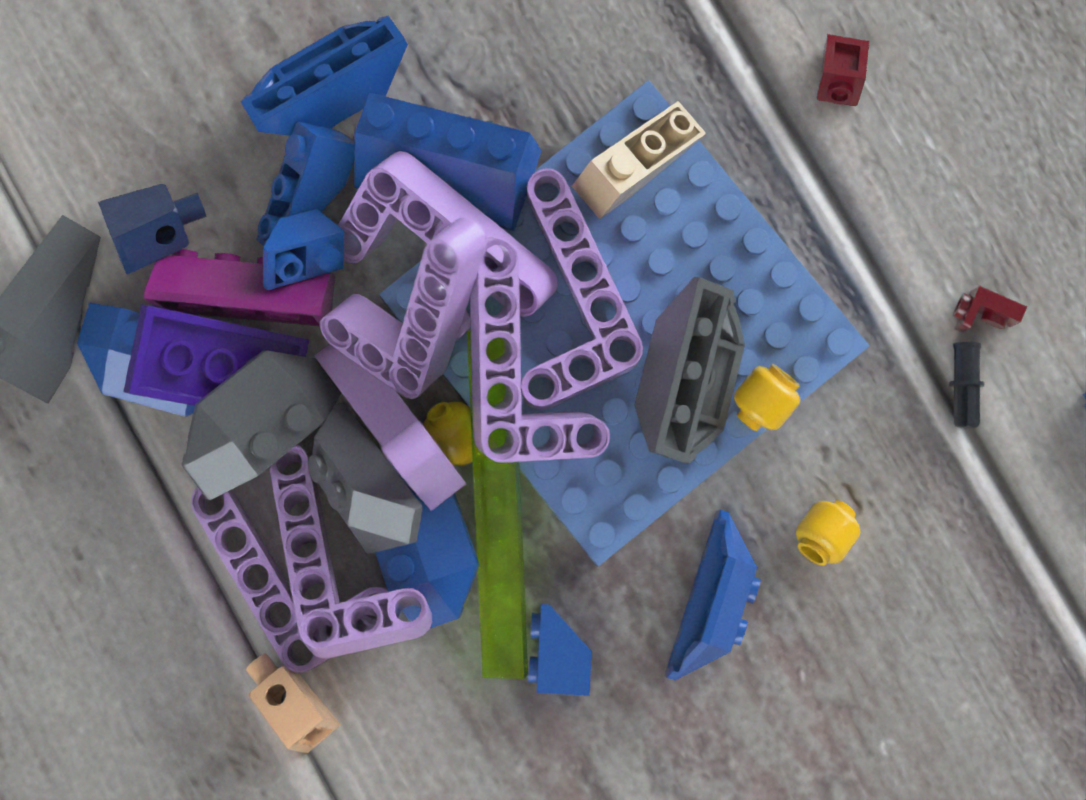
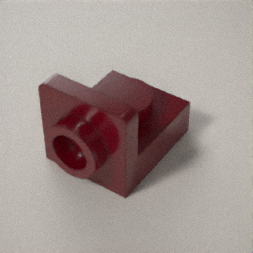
(843, 70)
(995, 309)

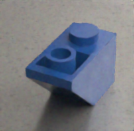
(302, 249)
(562, 658)

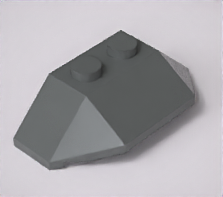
(690, 371)
(256, 419)
(363, 484)

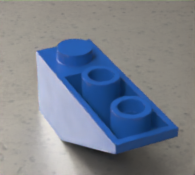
(310, 176)

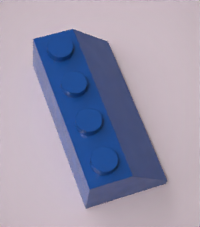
(473, 156)

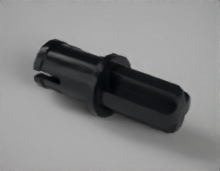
(966, 384)

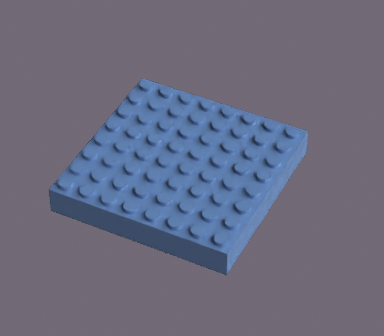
(653, 244)

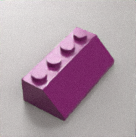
(235, 290)

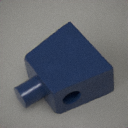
(149, 224)

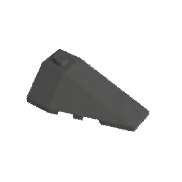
(45, 308)

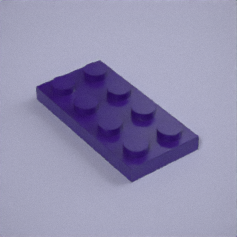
(190, 355)

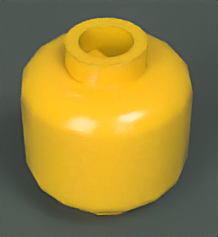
(767, 398)
(451, 430)
(827, 532)

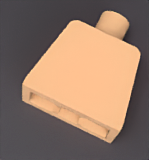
(302, 717)

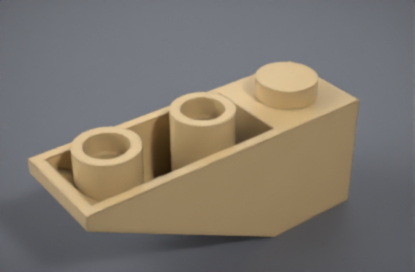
(637, 159)

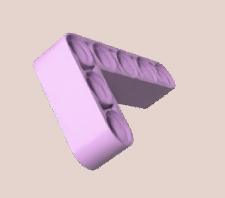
(423, 202)
(585, 296)
(418, 350)
(507, 370)
(395, 428)
(319, 569)
(276, 589)

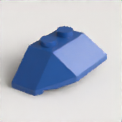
(327, 78)
(107, 348)
(436, 565)
(715, 601)

